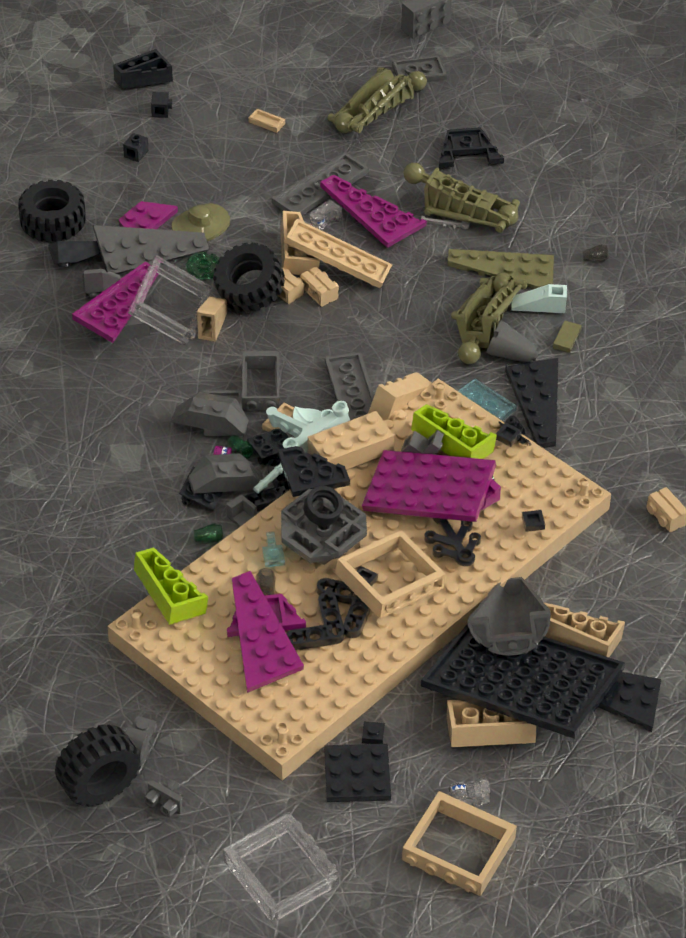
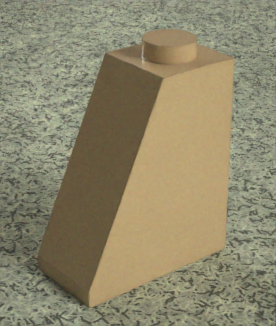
(211, 318)

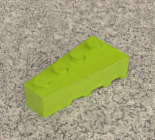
(458, 437)
(168, 588)

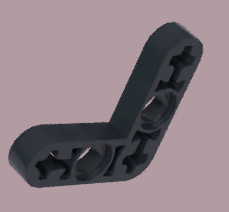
(276, 492)
(355, 602)
(325, 630)

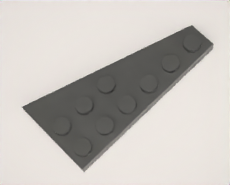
(129, 247)

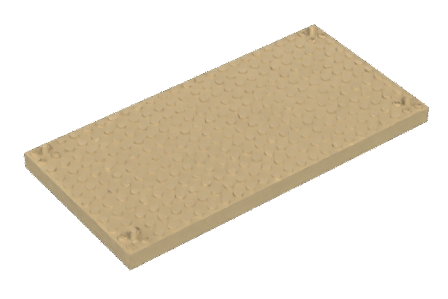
(341, 681)

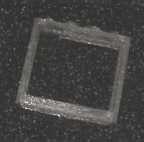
(155, 318)
(286, 823)

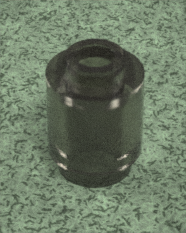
(266, 581)

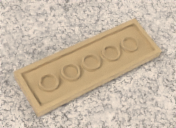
(338, 253)

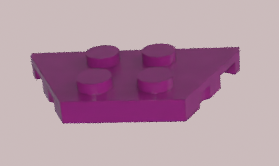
(148, 215)
(283, 610)

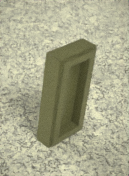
(567, 336)

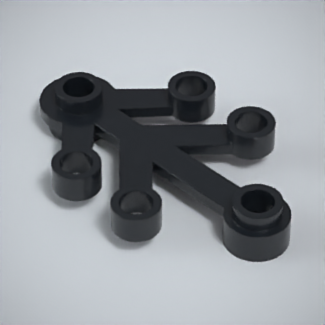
(462, 555)

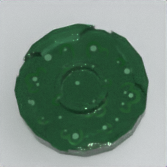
(202, 265)

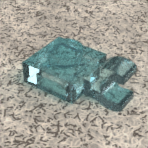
(273, 553)

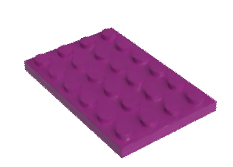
(429, 485)

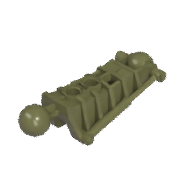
(376, 97)
(461, 202)
(481, 314)

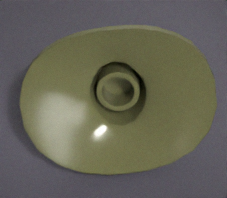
(203, 218)

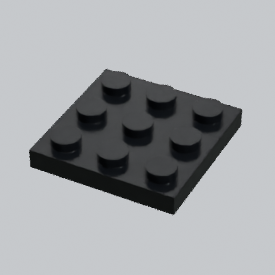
(357, 773)

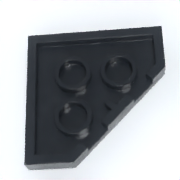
(310, 471)

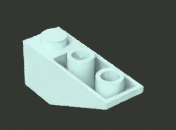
(543, 299)

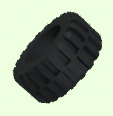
(56, 224)
(240, 261)
(97, 765)

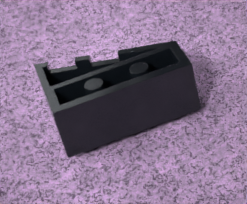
(143, 70)

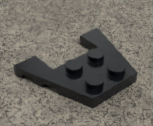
(466, 142)

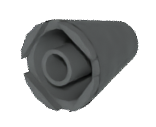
(512, 345)

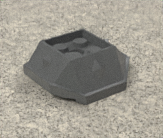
(319, 542)

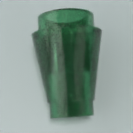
(240, 446)
(209, 533)

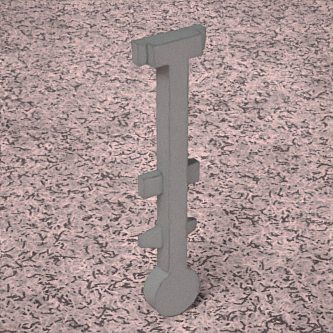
(464, 225)

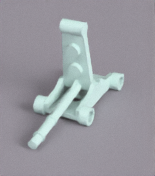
(301, 432)

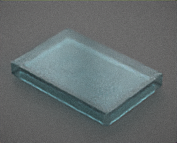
(488, 399)

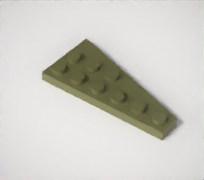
(532, 268)

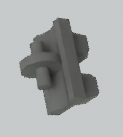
(166, 795)

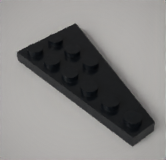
(536, 392)
(633, 698)

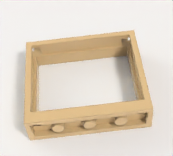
(402, 597)
(473, 817)

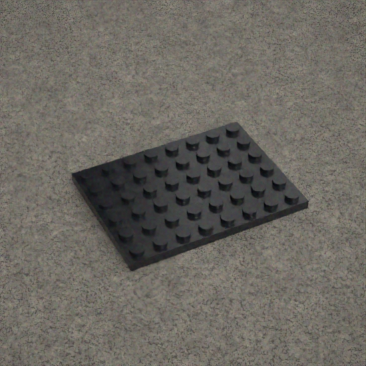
(545, 687)

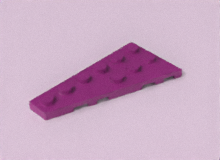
(374, 213)
(109, 310)
(263, 642)

